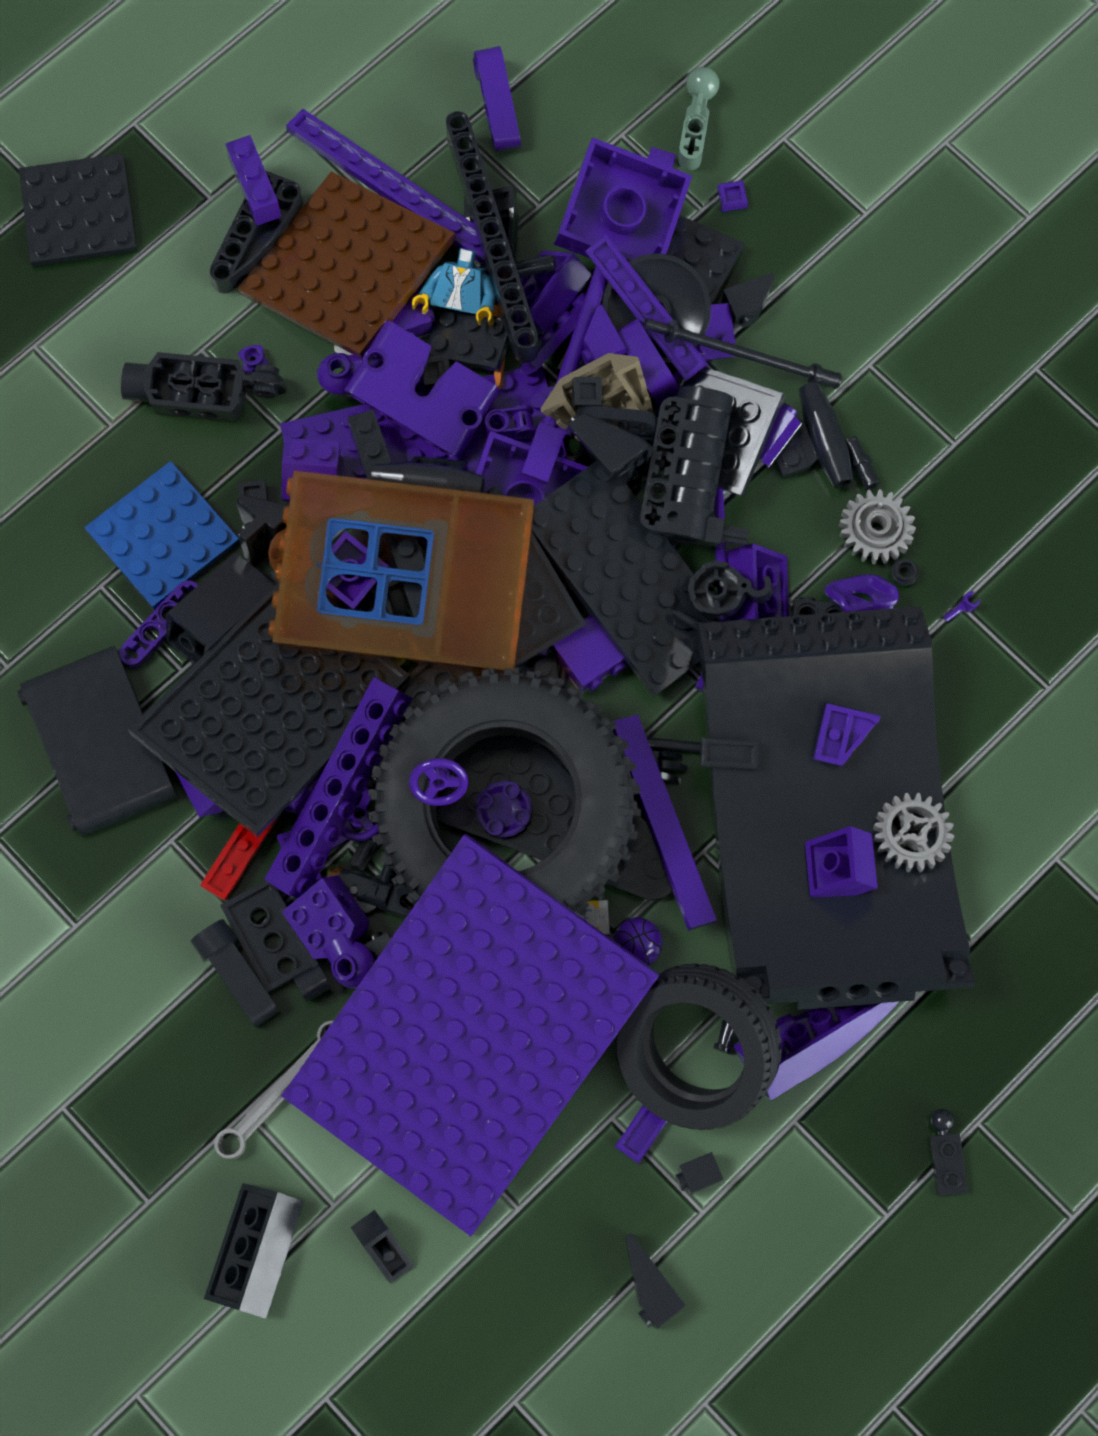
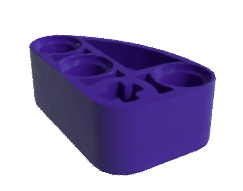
(655, 372)

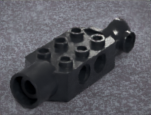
(198, 385)

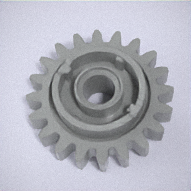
(879, 510)

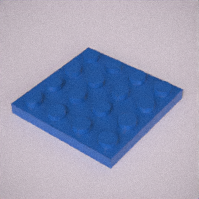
(162, 534)

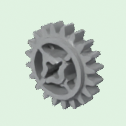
(932, 820)

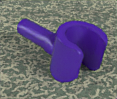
(964, 605)

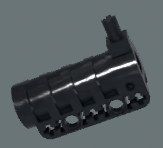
(693, 470)

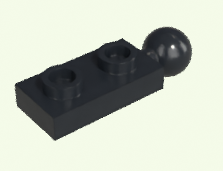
(947, 1156)

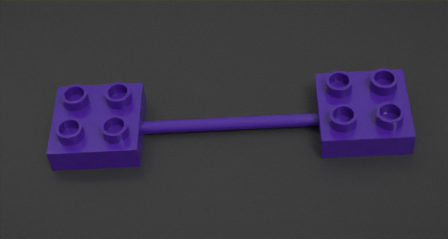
(638, 209)

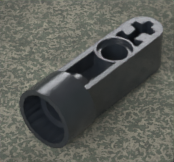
(218, 947)

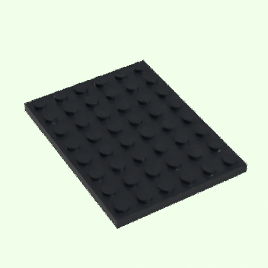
(259, 717)

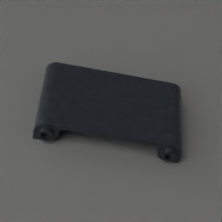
(84, 729)

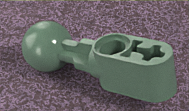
(702, 86)

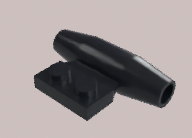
(817, 440)
(431, 473)

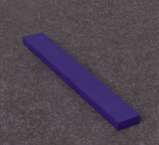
(665, 827)

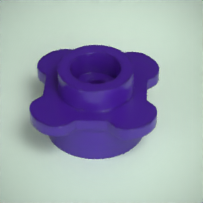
(249, 352)

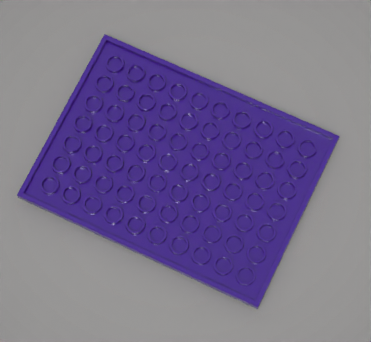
(469, 1034)

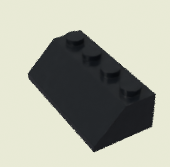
(254, 1250)

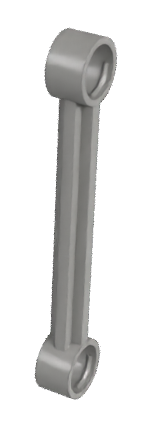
(265, 1106)

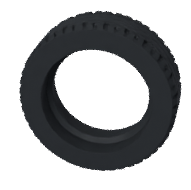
(664, 1091)

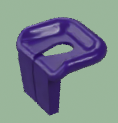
(882, 593)

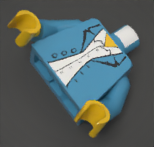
(459, 288)

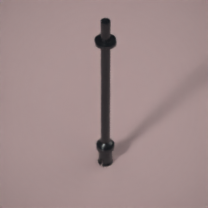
(813, 373)

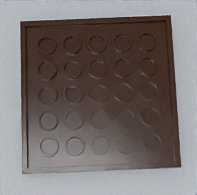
(347, 264)

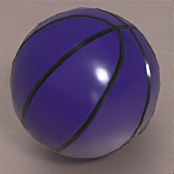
(640, 938)

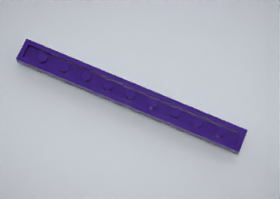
(382, 178)

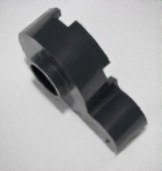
(734, 587)

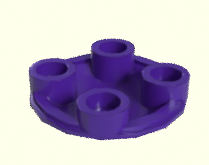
(503, 809)

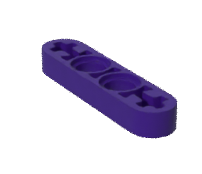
(155, 621)

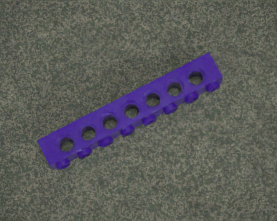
(326, 795)

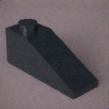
(652, 1290)

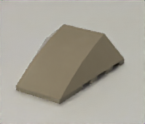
(621, 387)

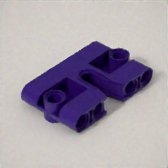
(393, 394)

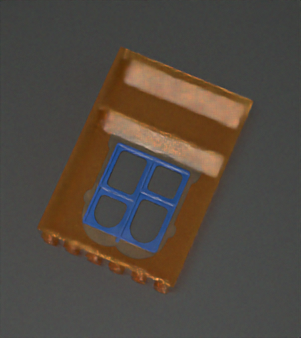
(468, 581)

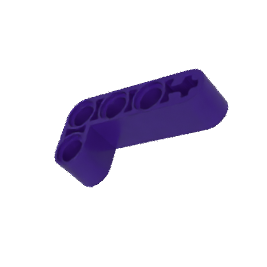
(497, 98)

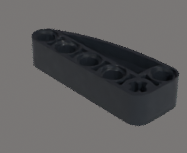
(258, 241)

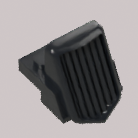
(261, 523)

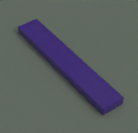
(643, 304)

